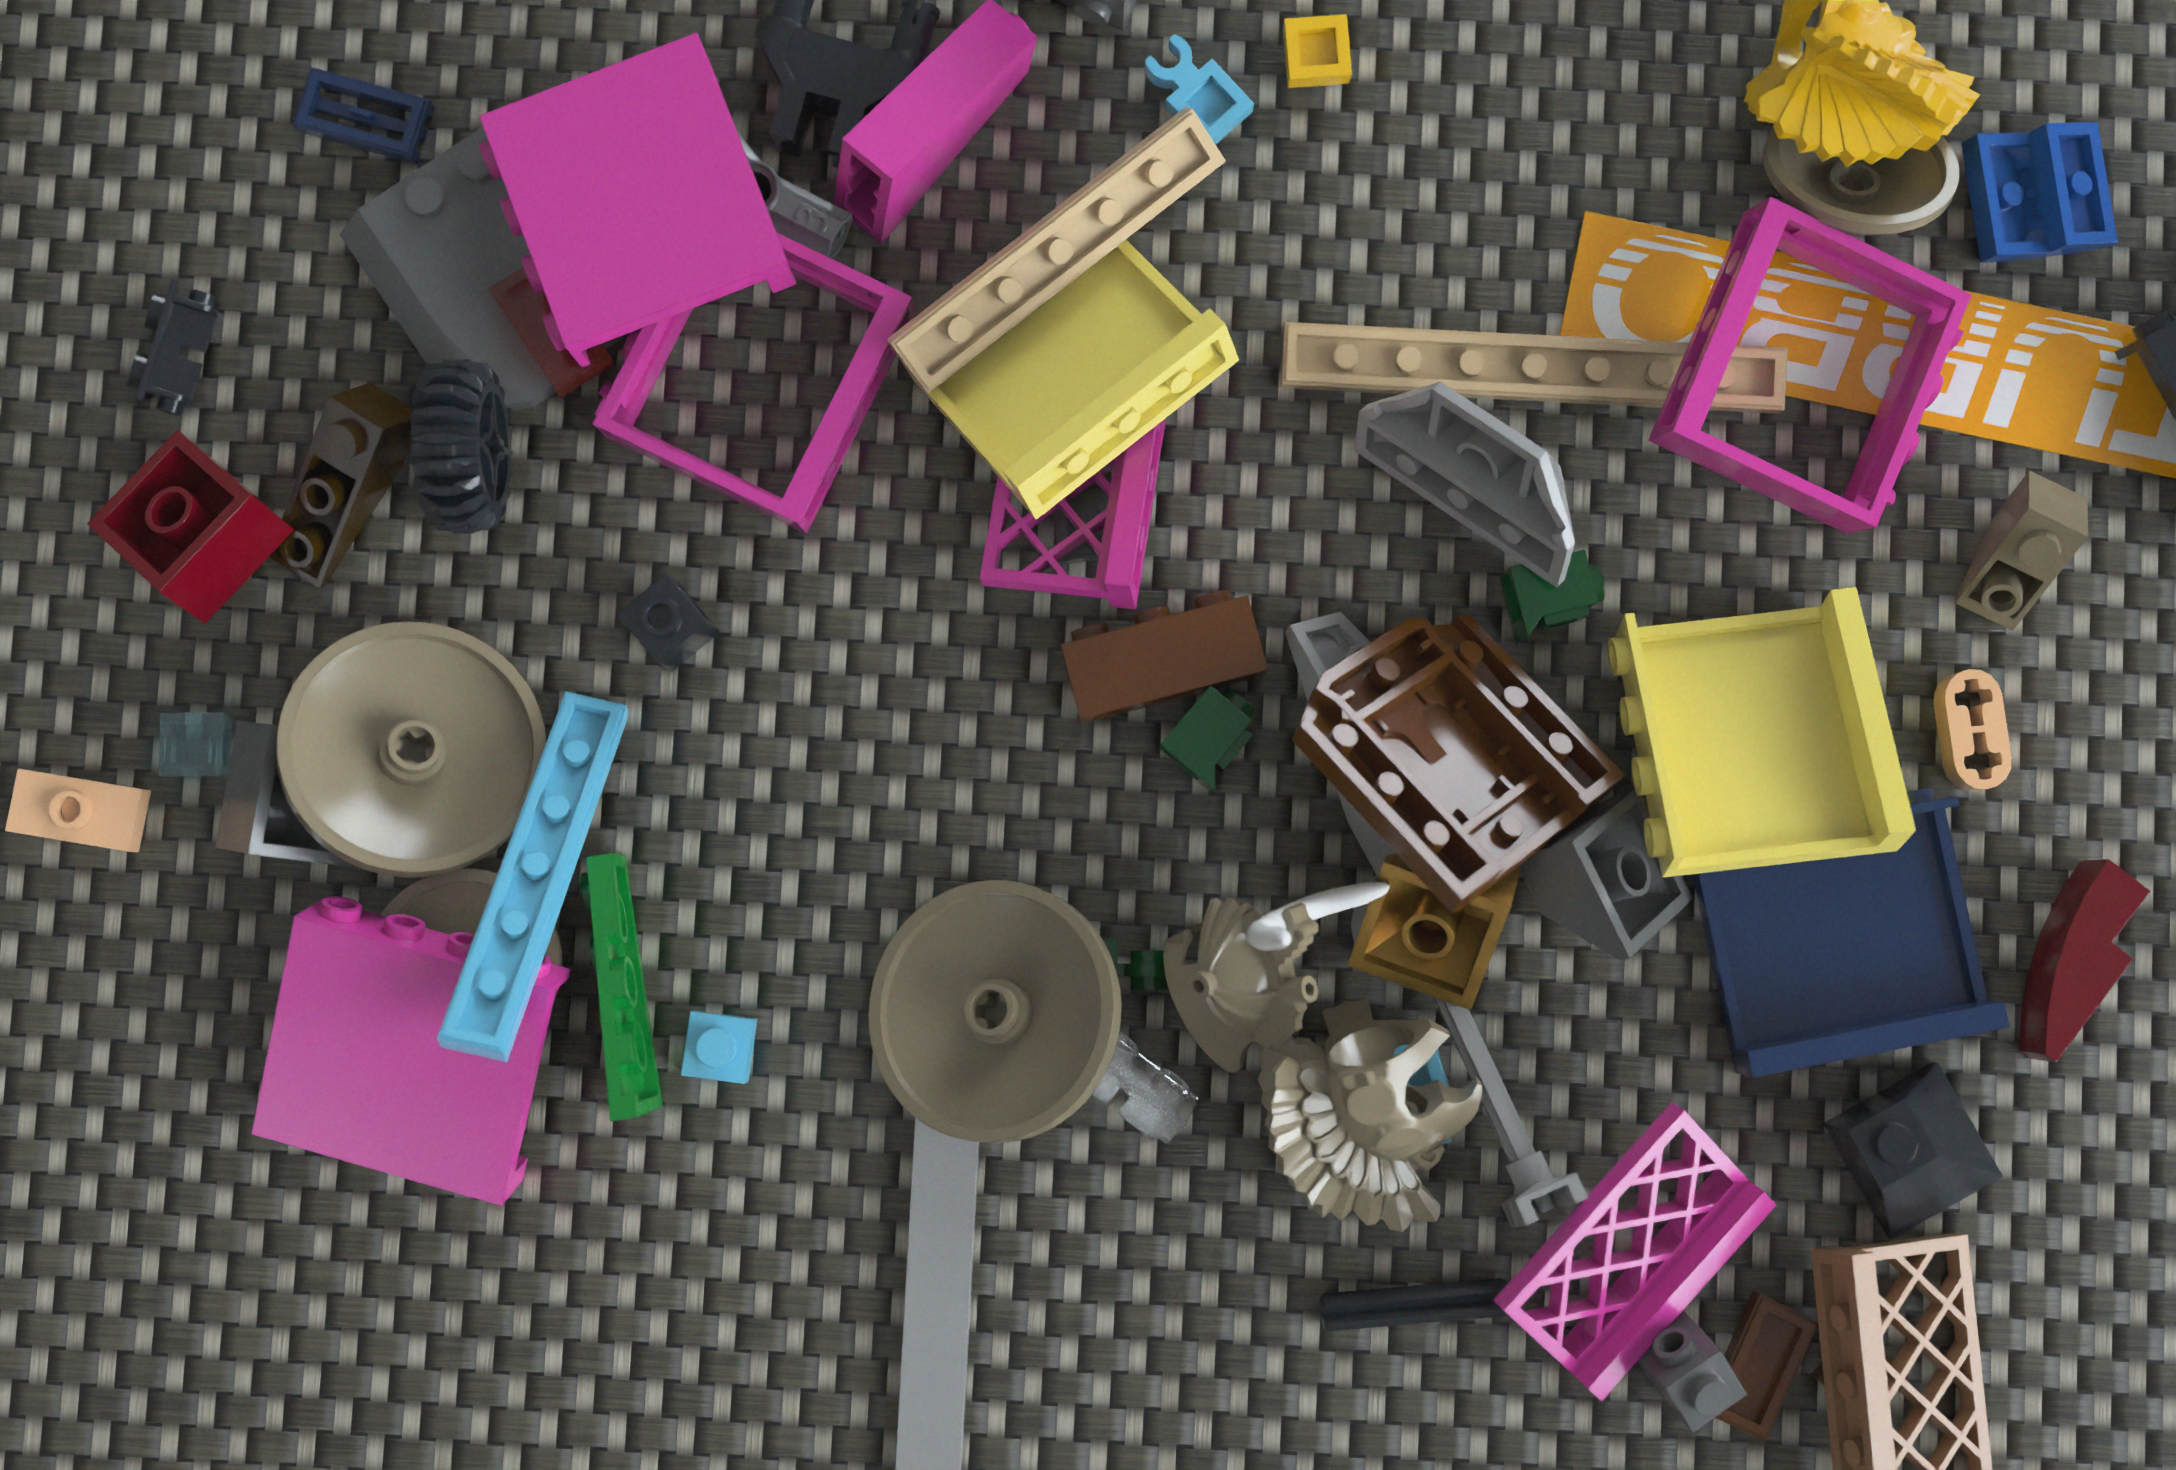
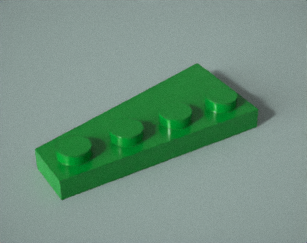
(623, 1004)

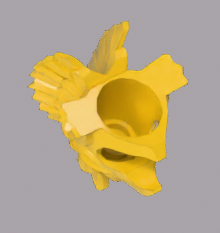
(1857, 84)

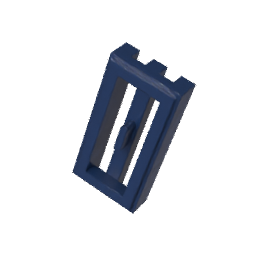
(411, 130)

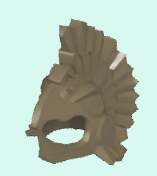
(1352, 1123)

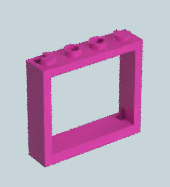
(650, 347)
(1910, 391)

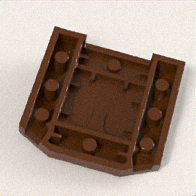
(1451, 754)

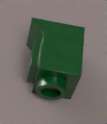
(1538, 603)
(1210, 735)

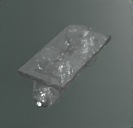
(1157, 1097)

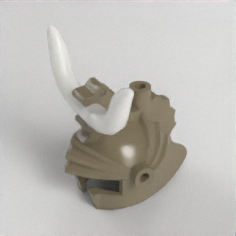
(1246, 972)

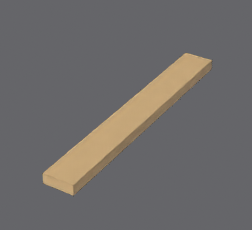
(1518, 366)

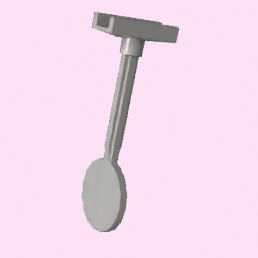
(1526, 1167)

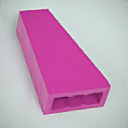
(930, 118)

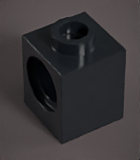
(668, 622)

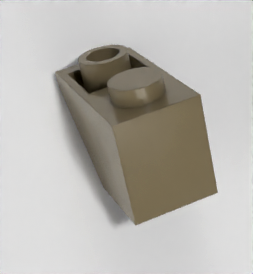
(2024, 550)

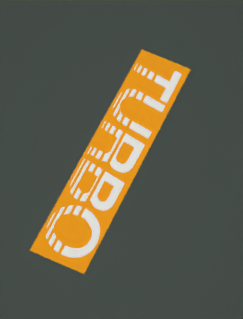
(2012, 377)

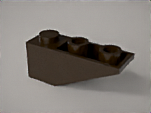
(343, 478)

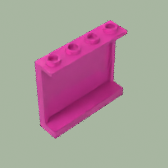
(632, 196)
(361, 1063)

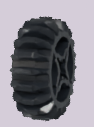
(460, 446)

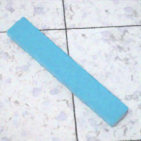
(533, 879)

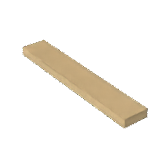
(1056, 250)

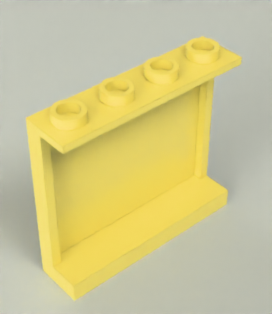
(1084, 377)
(1761, 738)

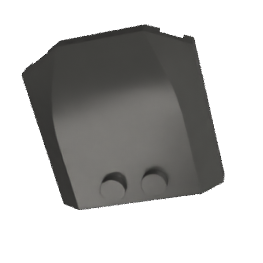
(434, 254)

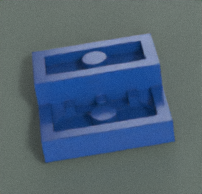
(2039, 192)

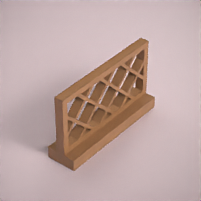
(1854, 1363)

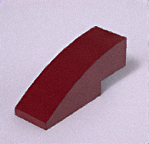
(2076, 956)

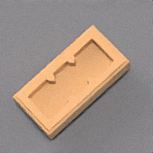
(78, 810)

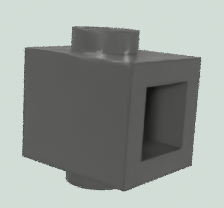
(1691, 1373)

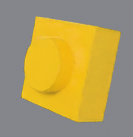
(1317, 51)

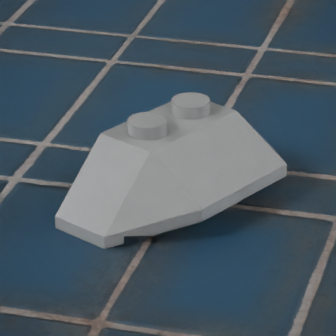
(1474, 473)

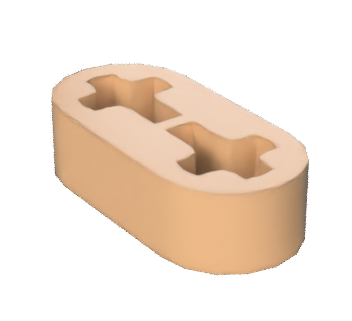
(1987, 730)

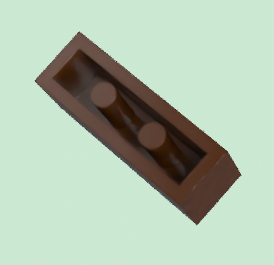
(1163, 656)

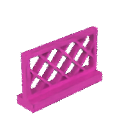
(1123, 537)
(1659, 1273)

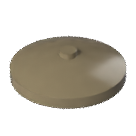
(409, 748)
(994, 1012)

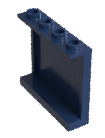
(1846, 952)

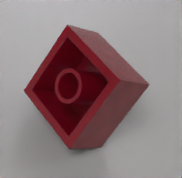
(190, 527)

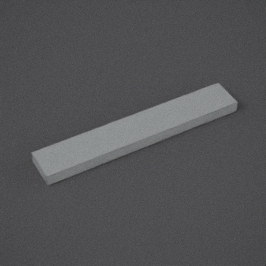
(937, 1301)

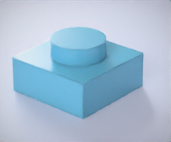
(719, 1047)

